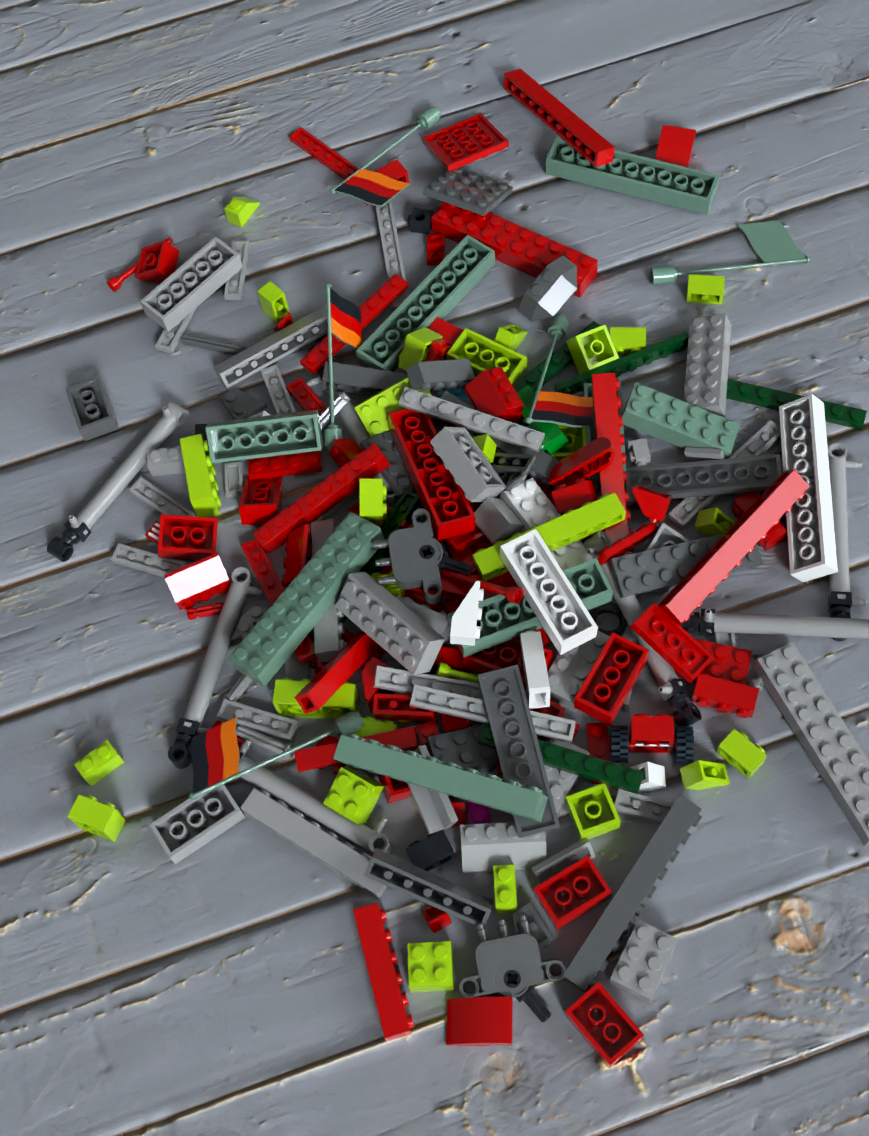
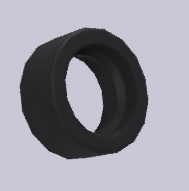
(613, 608)

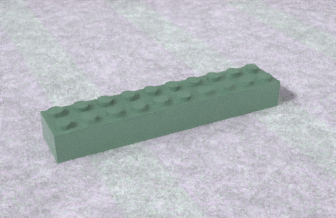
(637, 177)
(431, 299)
(305, 599)
(446, 778)

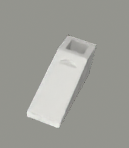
(464, 621)

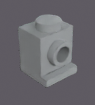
(639, 452)

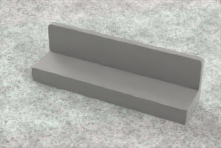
(433, 805)

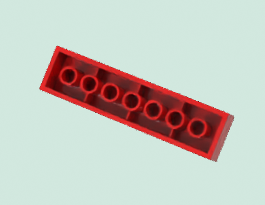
(434, 484)

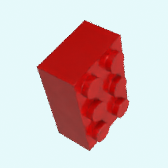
(187, 537)
(572, 893)
(604, 1025)

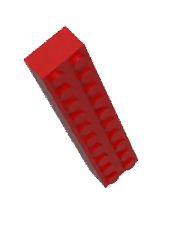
(512, 243)

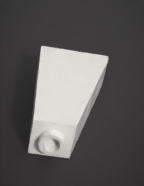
(535, 669)

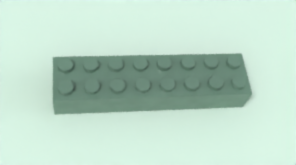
(506, 620)

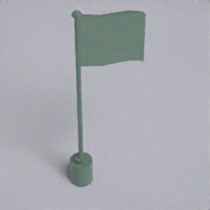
(768, 240)

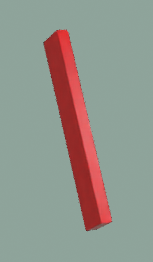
(322, 153)
(323, 755)

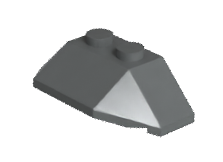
(550, 290)
(512, 468)

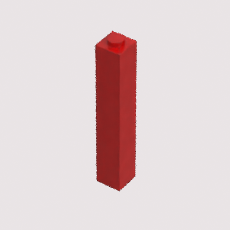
(336, 672)

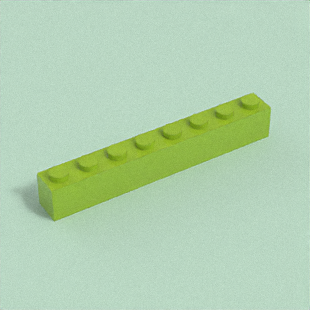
(557, 532)

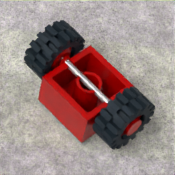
(652, 735)

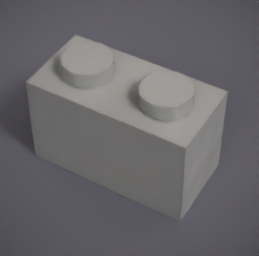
(165, 461)

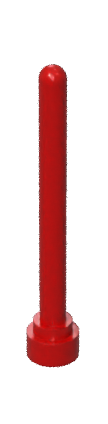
(116, 282)
(512, 594)

